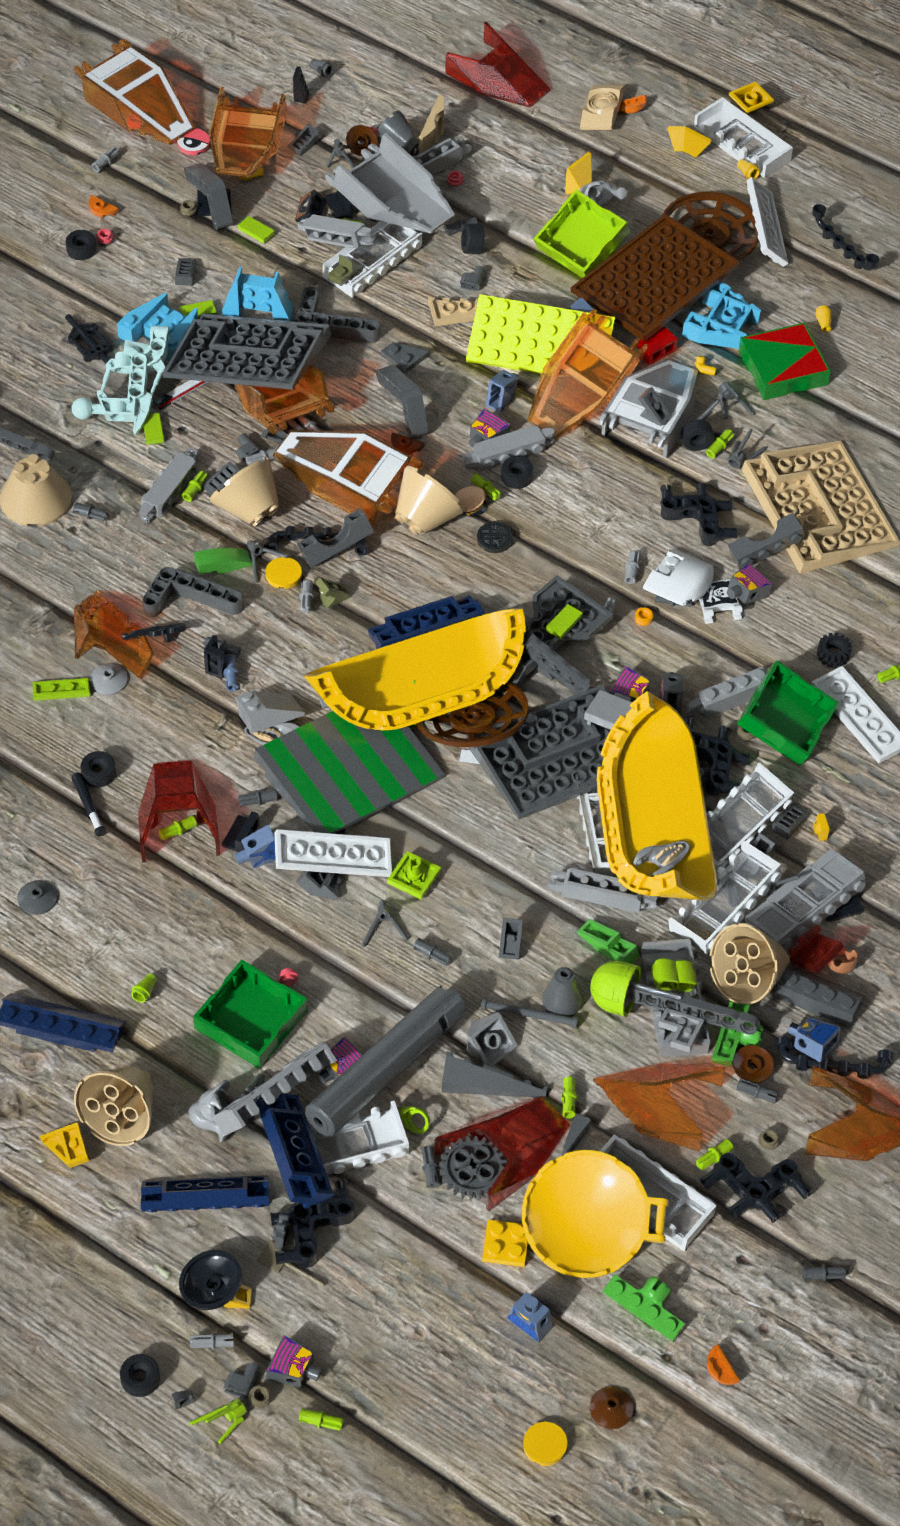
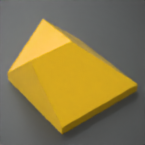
(751, 97)
(688, 140)
(579, 174)

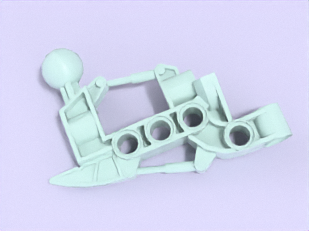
(133, 408)

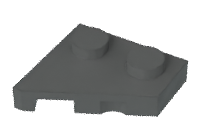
(404, 356)

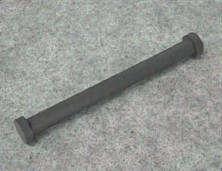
(529, 1012)

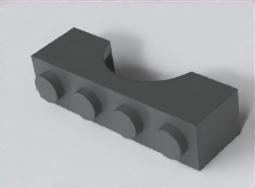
(355, 528)
(748, 551)

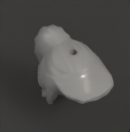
(603, 192)
(208, 1105)

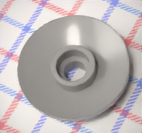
(108, 679)

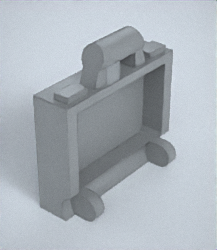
(607, 708)

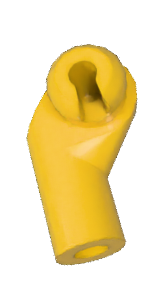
(703, 367)

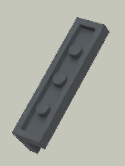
(556, 665)

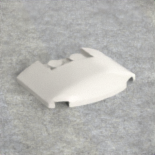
(680, 578)

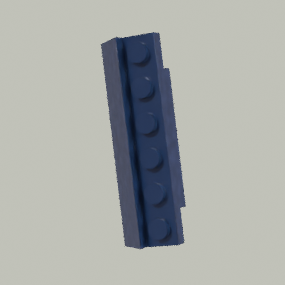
(424, 619)
(60, 1023)
(295, 1150)
(205, 1193)

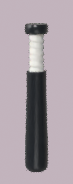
(84, 794)

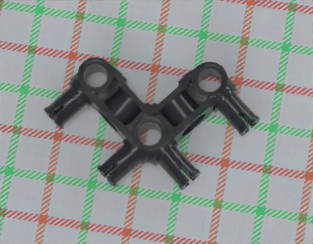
(700, 507)
(719, 755)
(745, 1185)
(320, 1214)

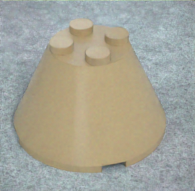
(35, 493)
(249, 493)
(424, 502)
(746, 963)
(116, 1104)

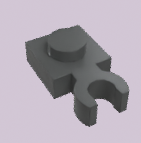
(281, 1232)

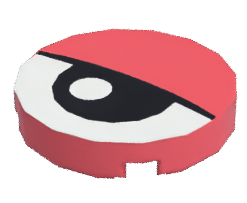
(194, 142)

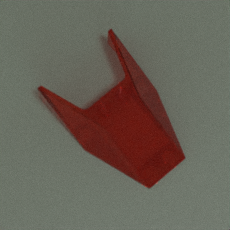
(499, 73)
(173, 789)
(522, 1134)

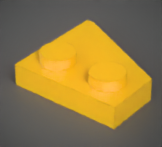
(67, 1145)

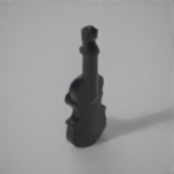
(156, 631)

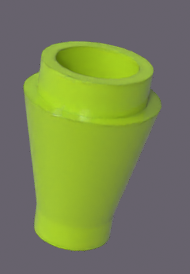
(142, 990)

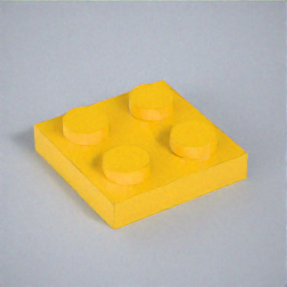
(505, 1243)

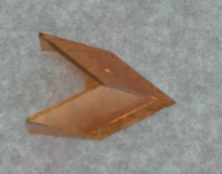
(101, 626)
(646, 1102)
(860, 1135)

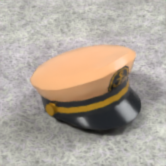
(472, 499)

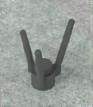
(727, 392)
(737, 457)

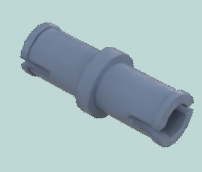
(231, 672)

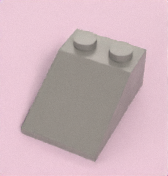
(266, 709)

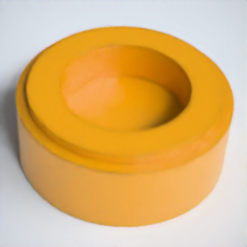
(644, 616)

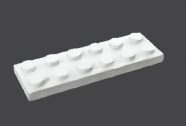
(767, 222)
(861, 714)
(332, 853)

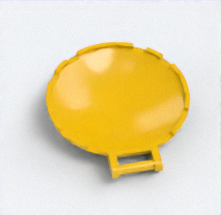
(589, 1214)

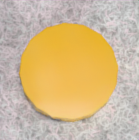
(283, 572)
(545, 1443)

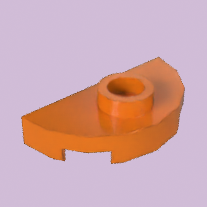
(633, 104)
(100, 207)
(720, 1368)

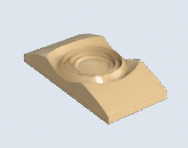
(602, 106)
(433, 127)

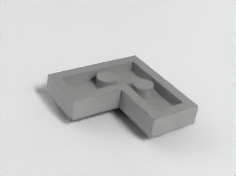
(685, 1027)

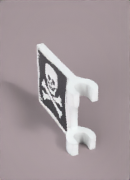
(717, 600)

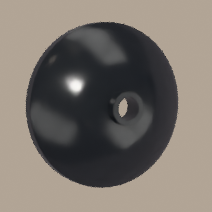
(206, 1271)

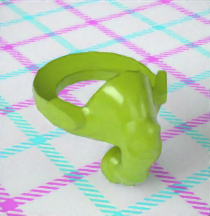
(406, 1114)

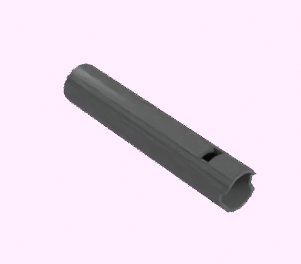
(385, 1061)

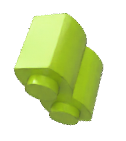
(674, 975)

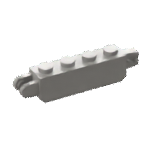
(443, 155)
(336, 231)
(516, 443)
(169, 485)
(726, 694)
(599, 890)

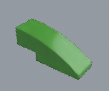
(221, 560)
(608, 942)

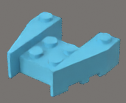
(258, 294)
(156, 313)
(724, 321)

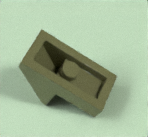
(345, 270)
(331, 592)

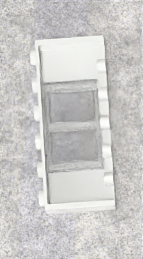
(743, 136)
(363, 1141)

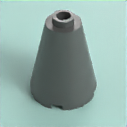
(401, 132)
(562, 993)

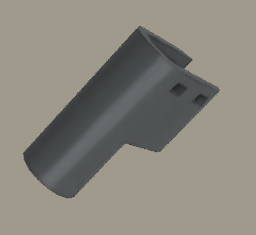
(472, 281)
(248, 447)
(241, 1383)

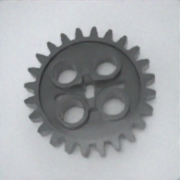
(469, 1152)

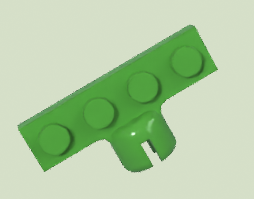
(730, 1040)
(646, 1304)

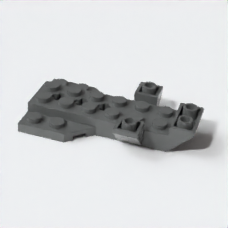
(546, 606)

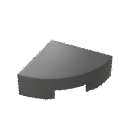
(182, 1398)

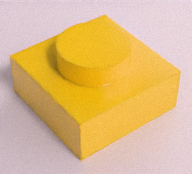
(821, 827)

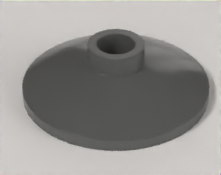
(38, 903)

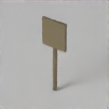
(268, 1259)

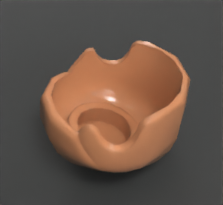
(844, 961)

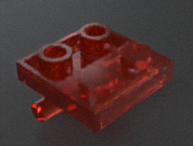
(814, 950)

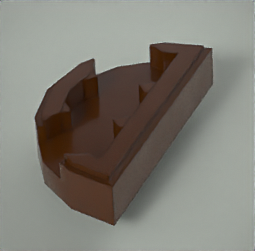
(406, 444)

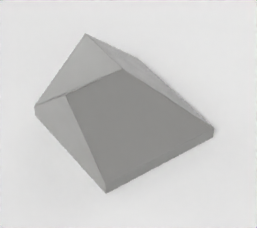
(490, 1039)

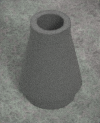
(324, 68)

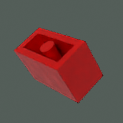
(659, 345)

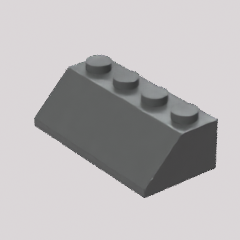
(819, 995)

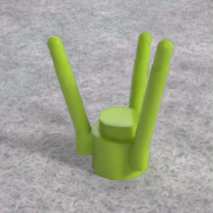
(232, 1411)

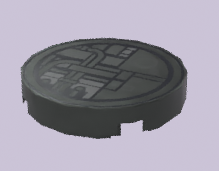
(494, 537)

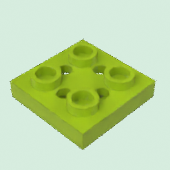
(412, 870)

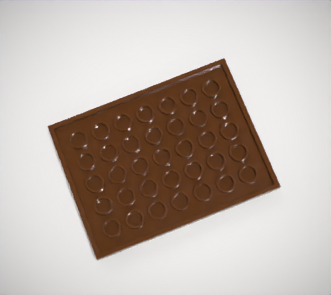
(656, 283)

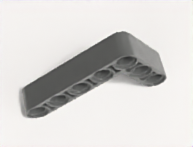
(216, 193)
(340, 326)
(409, 395)
(190, 587)

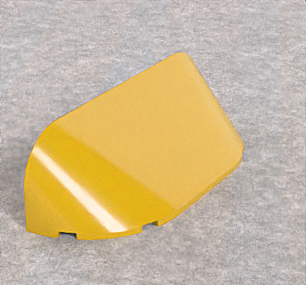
(449, 666)
(655, 798)

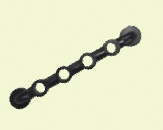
(838, 242)
(290, 534)
(843, 1067)

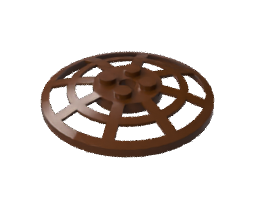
(718, 229)
(480, 719)

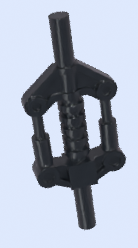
(83, 331)

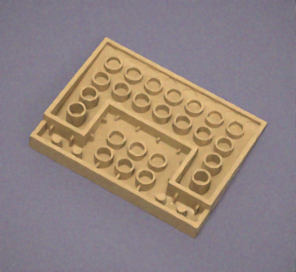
(826, 498)

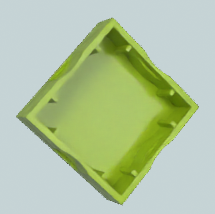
(581, 234)

